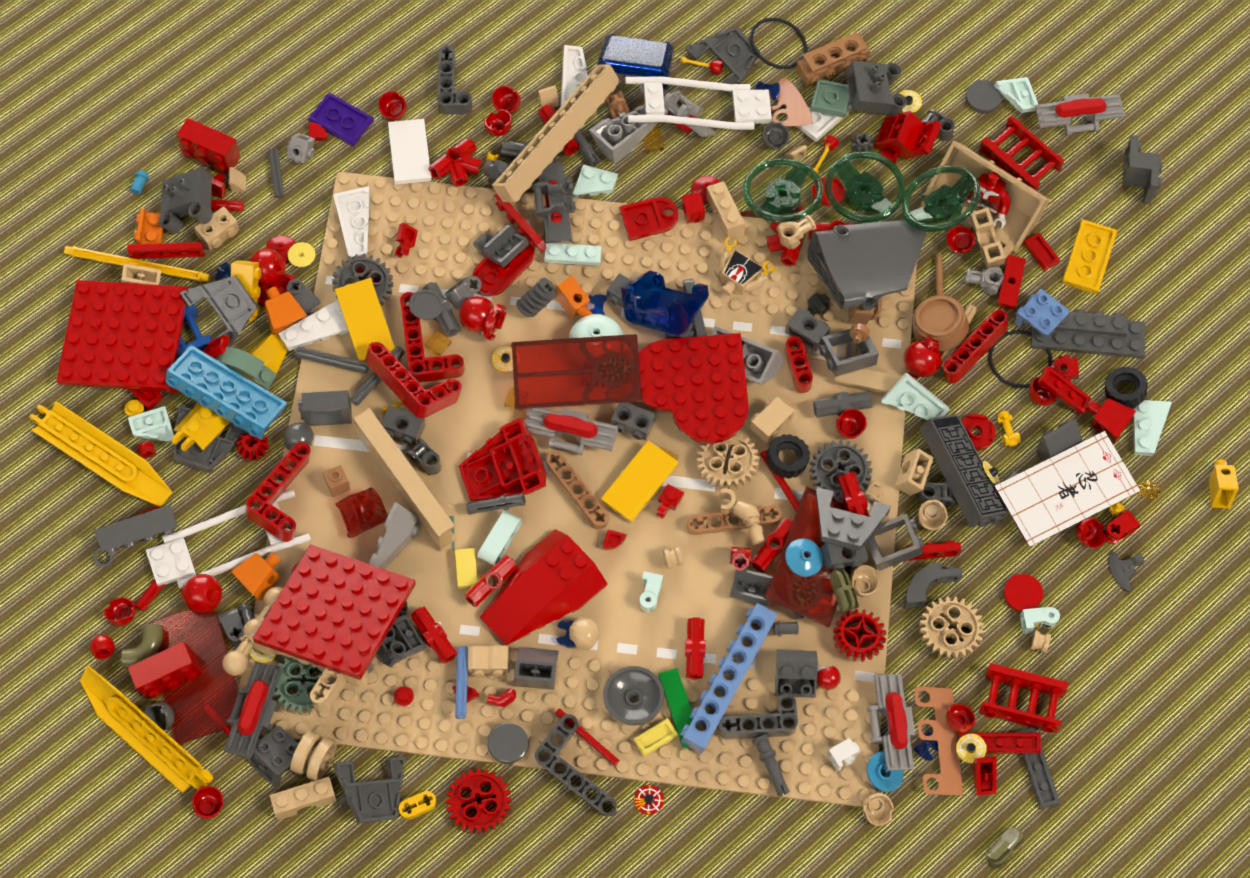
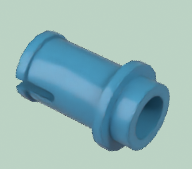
(139, 181)

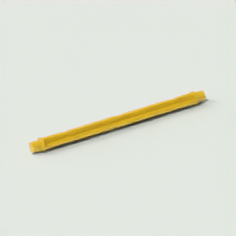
(120, 260)

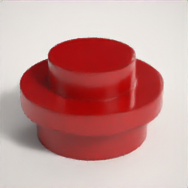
(403, 696)

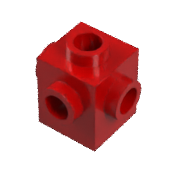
(1065, 361)

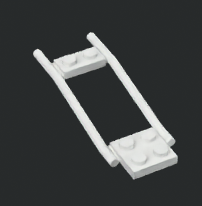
(749, 105)
(172, 560)

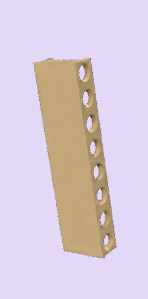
(404, 478)

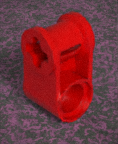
(1121, 526)

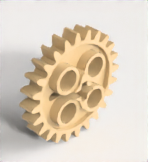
(746, 463)
(965, 618)

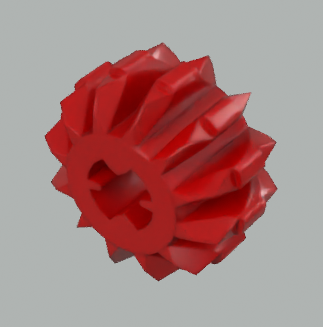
(245, 447)

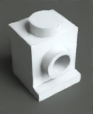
(843, 754)

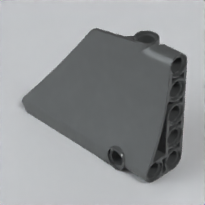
(865, 260)

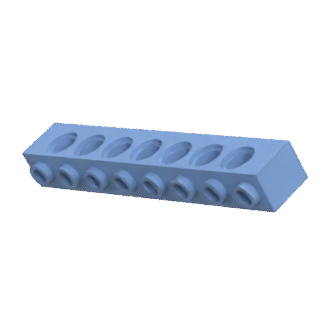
(699, 739)

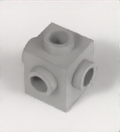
(300, 148)

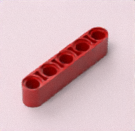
(967, 355)

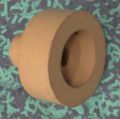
(859, 332)

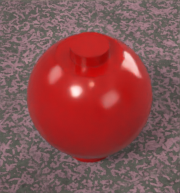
(271, 266)
(922, 358)
(201, 593)

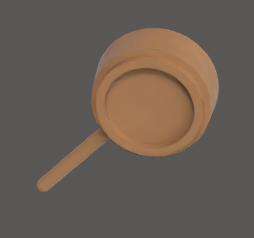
(940, 316)

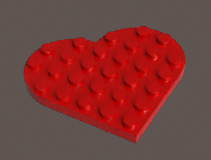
(699, 383)

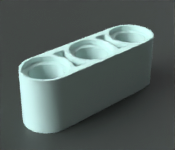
(499, 538)

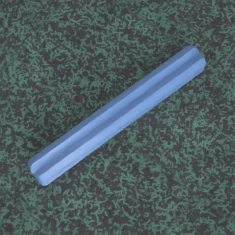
(461, 682)

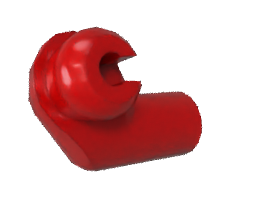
(502, 700)

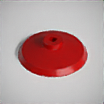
(700, 185)
(837, 188)
(281, 245)

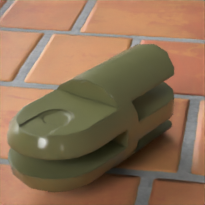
(843, 590)
(1004, 847)

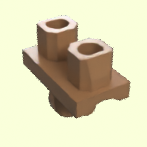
(617, 104)

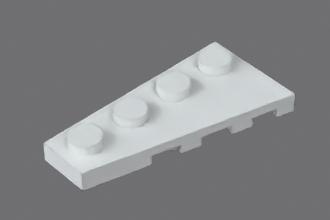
(573, 71)
(320, 325)

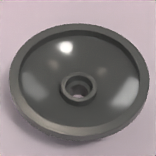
(636, 683)

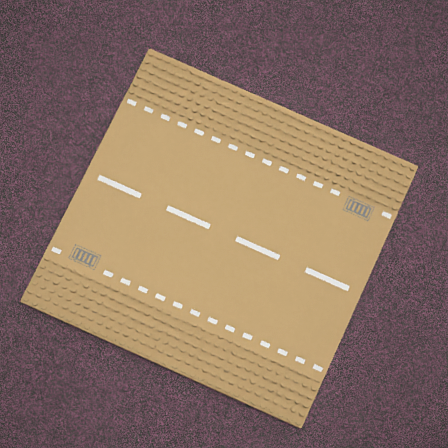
(444, 253)

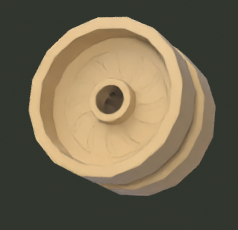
(313, 755)

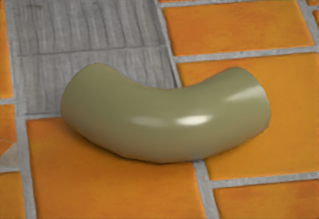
(149, 646)

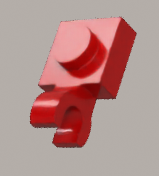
(406, 237)
(670, 499)

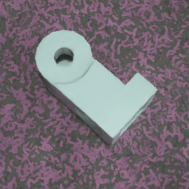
(650, 597)
(1038, 617)

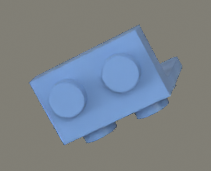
(1042, 313)

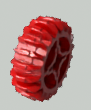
(867, 636)

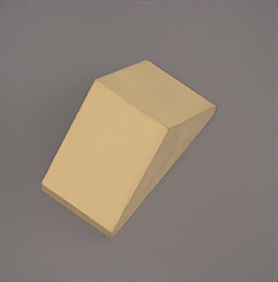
(140, 275)

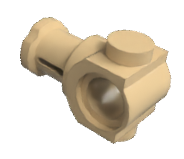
(796, 230)

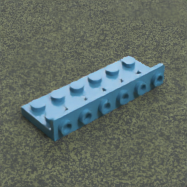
(224, 391)

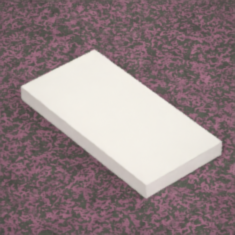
(409, 151)

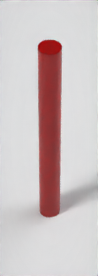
(783, 485)
(589, 739)

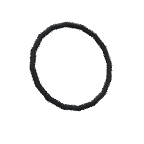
(762, 58)
(998, 375)

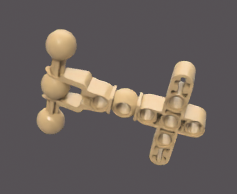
(322, 694)

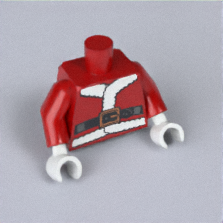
(993, 196)

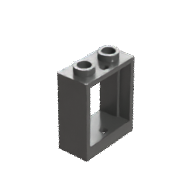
(867, 359)
(325, 408)
(900, 556)

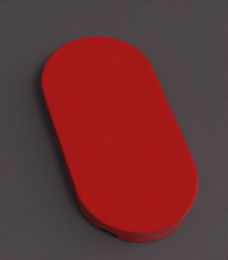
(496, 278)

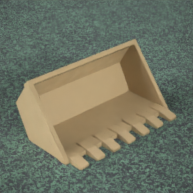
(1025, 206)

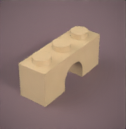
(722, 203)
(985, 234)
(315, 793)

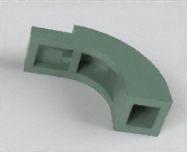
(247, 366)

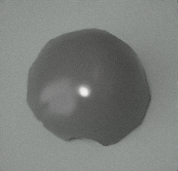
(775, 135)
(298, 433)
(160, 713)

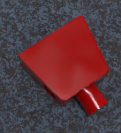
(1111, 418)

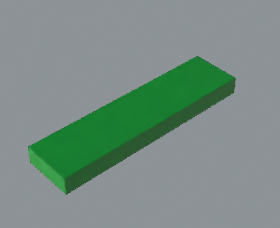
(676, 700)

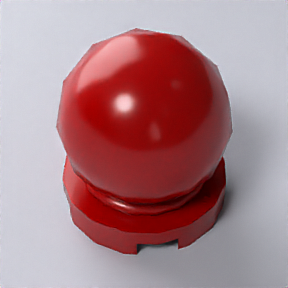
(480, 315)

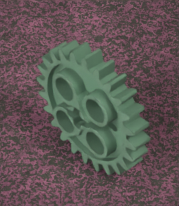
(301, 699)

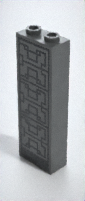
(963, 470)

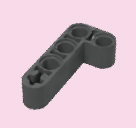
(447, 79)
(757, 721)

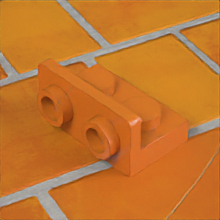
(148, 228)

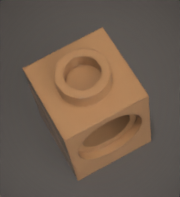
(336, 481)

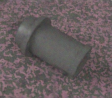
(246, 612)
(785, 628)

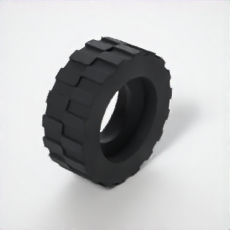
(1130, 375)
(783, 469)

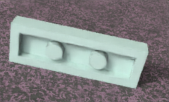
(572, 254)

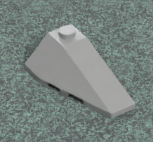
(618, 137)
(759, 360)
(399, 532)

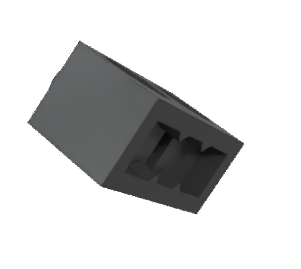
(635, 416)

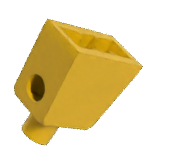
(1223, 478)

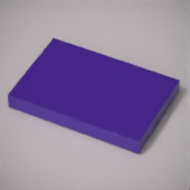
(341, 119)

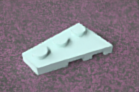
(915, 398)
(1148, 425)

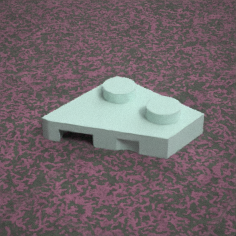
(594, 181)
(152, 425)

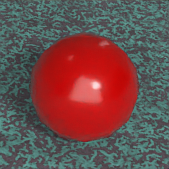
(102, 647)
(828, 678)

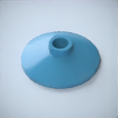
(798, 562)
(889, 781)

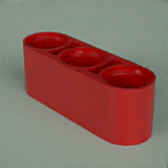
(798, 356)

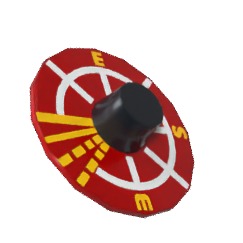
(649, 799)

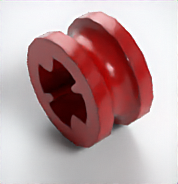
(146, 450)

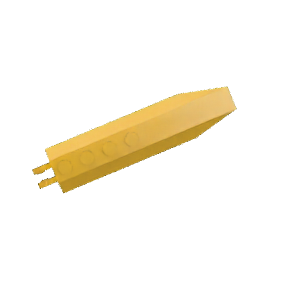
(203, 424)
(100, 453)
(143, 733)

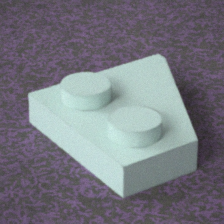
(1018, 93)

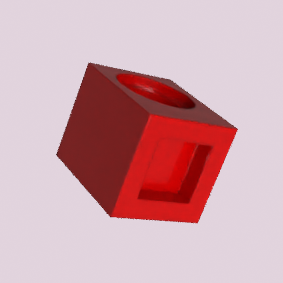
(693, 208)

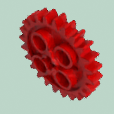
(484, 818)

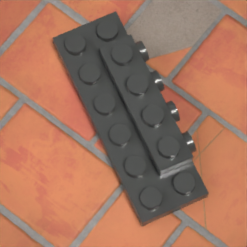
(1094, 335)

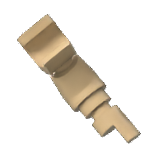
(745, 511)

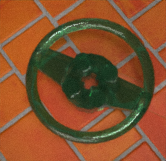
(864, 182)
(783, 194)
(944, 203)

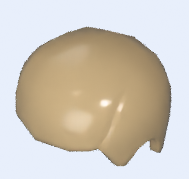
(932, 514)
(864, 581)
(584, 633)
(878, 809)

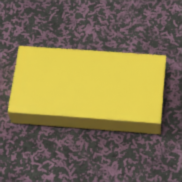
(466, 567)
(655, 737)

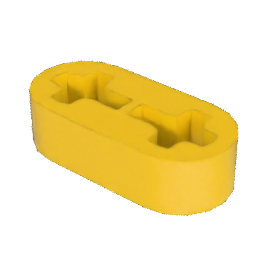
(415, 801)

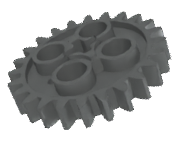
(347, 274)
(831, 456)

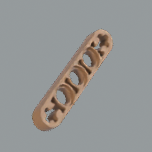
(580, 498)
(725, 525)

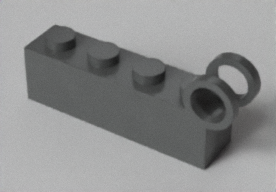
(132, 529)

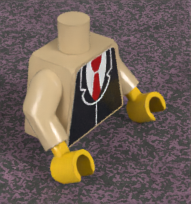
(741, 272)

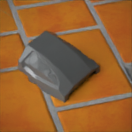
(400, 642)

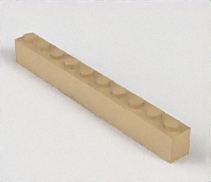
(556, 133)

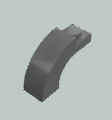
(927, 577)

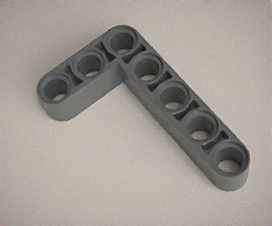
(570, 771)

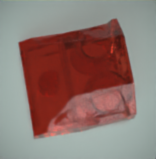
(362, 511)

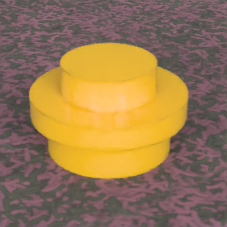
(133, 408)

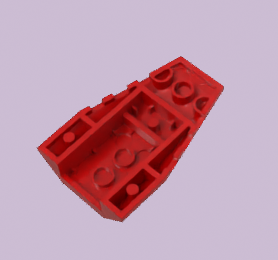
(545, 587)

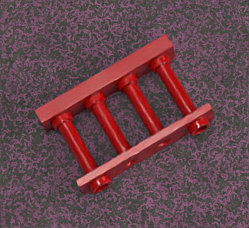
(1005, 161)
(1026, 680)

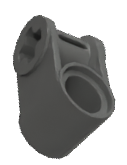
(946, 123)
(461, 291)
(303, 295)
(422, 454)
(939, 491)
(232, 625)

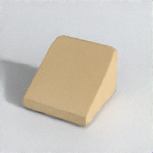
(548, 96)
(796, 153)
(237, 180)

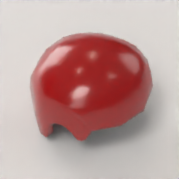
(506, 99)
(392, 105)
(499, 123)
(960, 239)
(1039, 394)
(851, 423)
(1090, 533)
(120, 611)
(960, 718)
(207, 802)

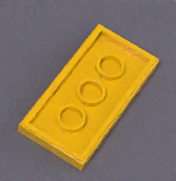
(1089, 256)
(363, 316)
(639, 481)

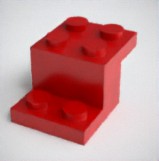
(907, 135)

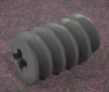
(537, 298)

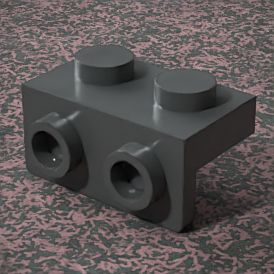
(505, 246)
(750, 586)

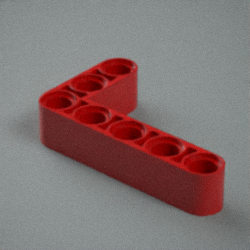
(416, 345)
(407, 388)
(275, 489)

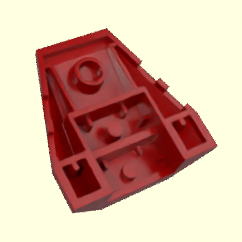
(504, 465)

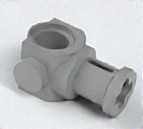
(983, 278)

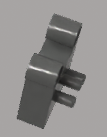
(870, 87)
(186, 196)

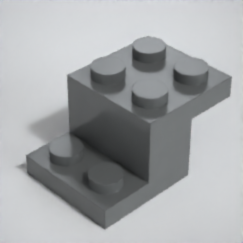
(1141, 169)

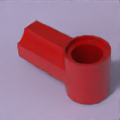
(740, 557)

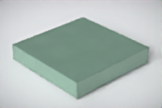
(830, 98)

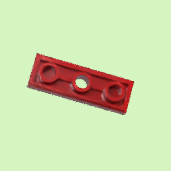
(1012, 273)

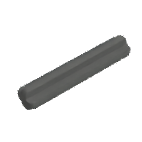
(276, 173)

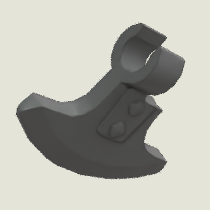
(1124, 569)

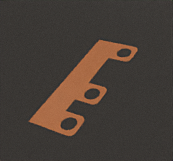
(950, 778)

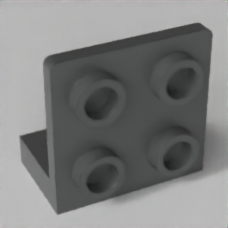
(273, 755)

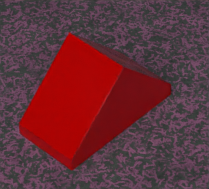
(985, 775)

